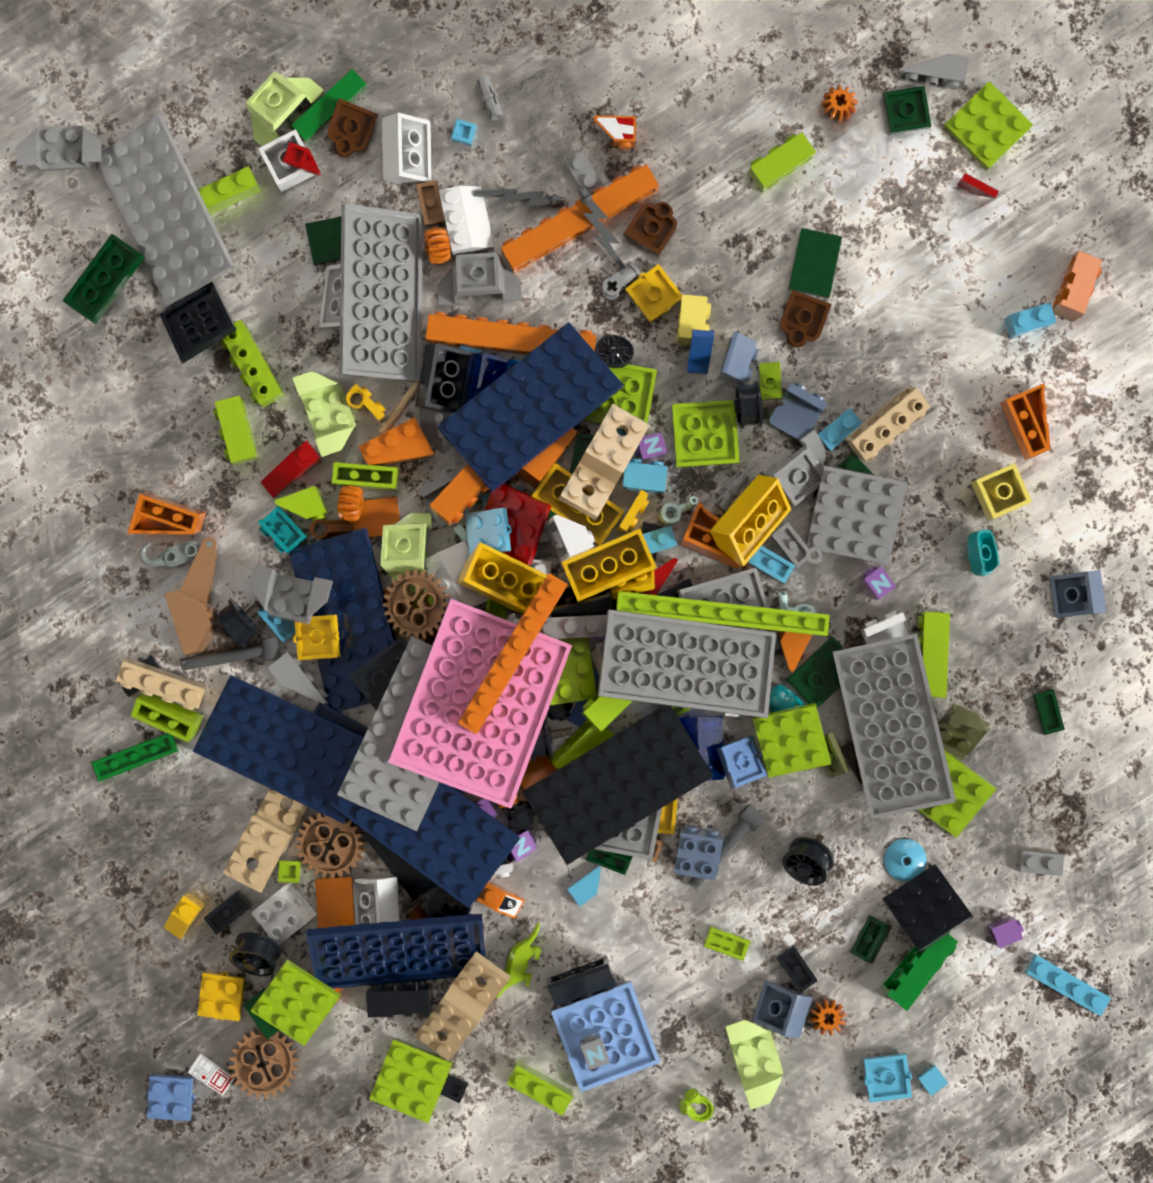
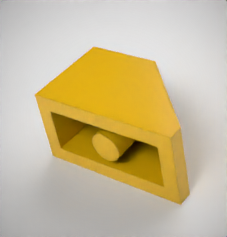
(184, 915)

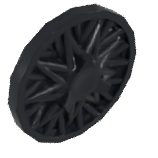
(615, 351)

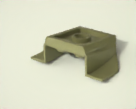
(961, 730)

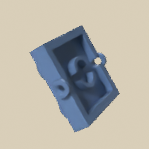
(741, 762)
(170, 1097)

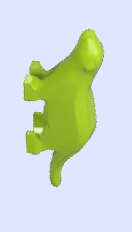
(518, 960)

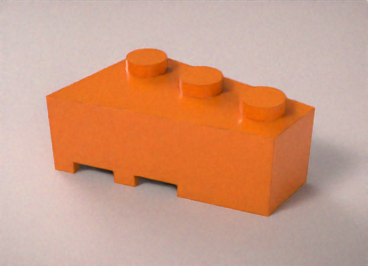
(1029, 421)
(700, 538)

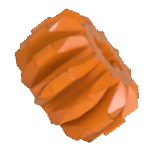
(847, 103)
(437, 245)
(350, 503)
(819, 1017)

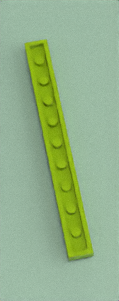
(724, 613)

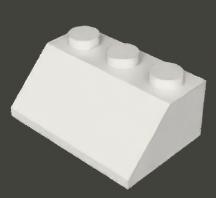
(406, 149)
(466, 220)
(331, 299)
(568, 537)
(448, 566)
(375, 899)

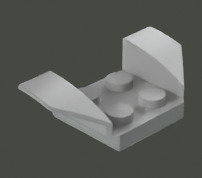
(59, 149)
(478, 276)
(802, 471)
(289, 596)

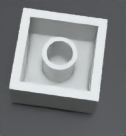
(273, 155)

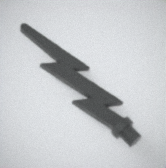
(533, 198)
(593, 218)

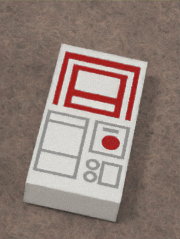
(211, 1074)

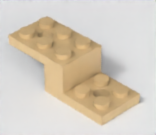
(604, 462)
(265, 840)
(462, 1006)

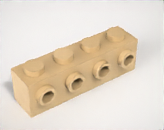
(888, 423)
(161, 683)

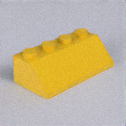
(751, 519)
(609, 565)
(500, 578)

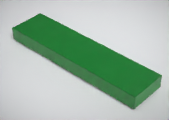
(322, 111)
(134, 756)

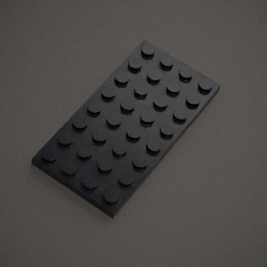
(617, 783)

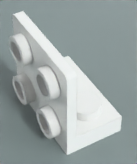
(284, 913)

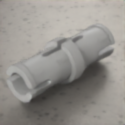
(490, 97)
(731, 491)

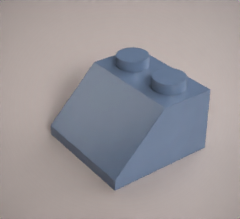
(738, 359)
(1078, 594)
(782, 1009)

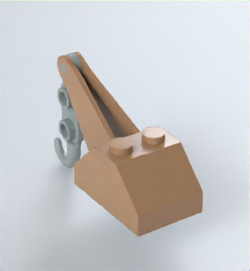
(191, 604)

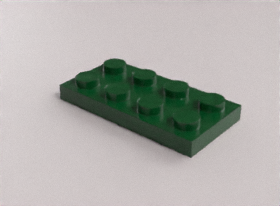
(103, 278)

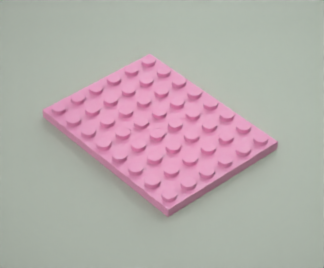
(460, 657)

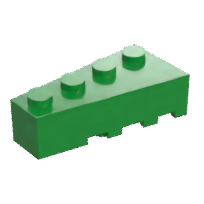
(916, 971)

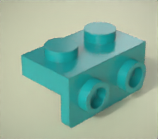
(282, 530)

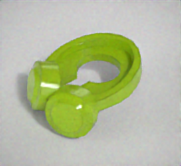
(692, 1096)

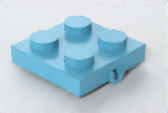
(488, 528)
(887, 1077)

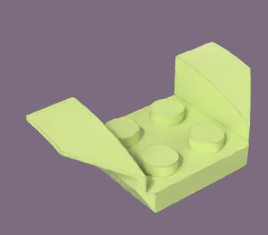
(276, 101)
(326, 410)
(405, 545)
(755, 1061)

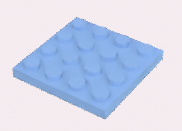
(623, 1030)

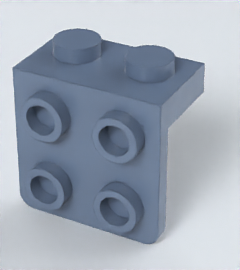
(798, 411)
(698, 852)

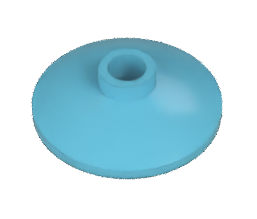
(897, 852)

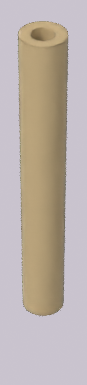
(400, 407)

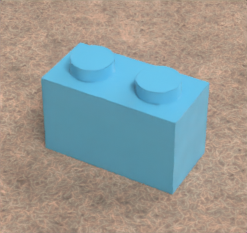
(1030, 320)
(645, 476)

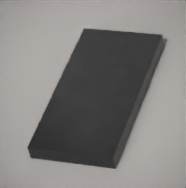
(410, 878)

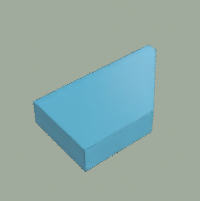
(585, 887)

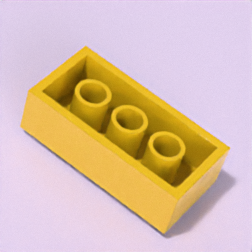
(552, 488)

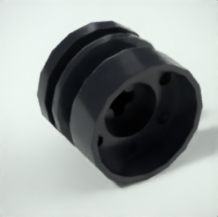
(437, 908)

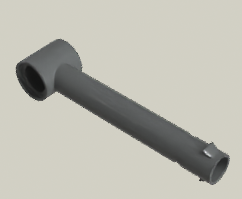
(268, 650)
(749, 819)

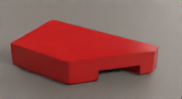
(301, 158)
(977, 187)

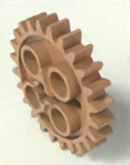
(401, 594)
(313, 835)
(245, 1070)

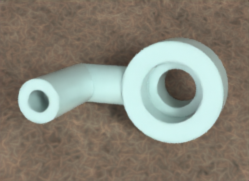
(676, 511)
(783, 602)

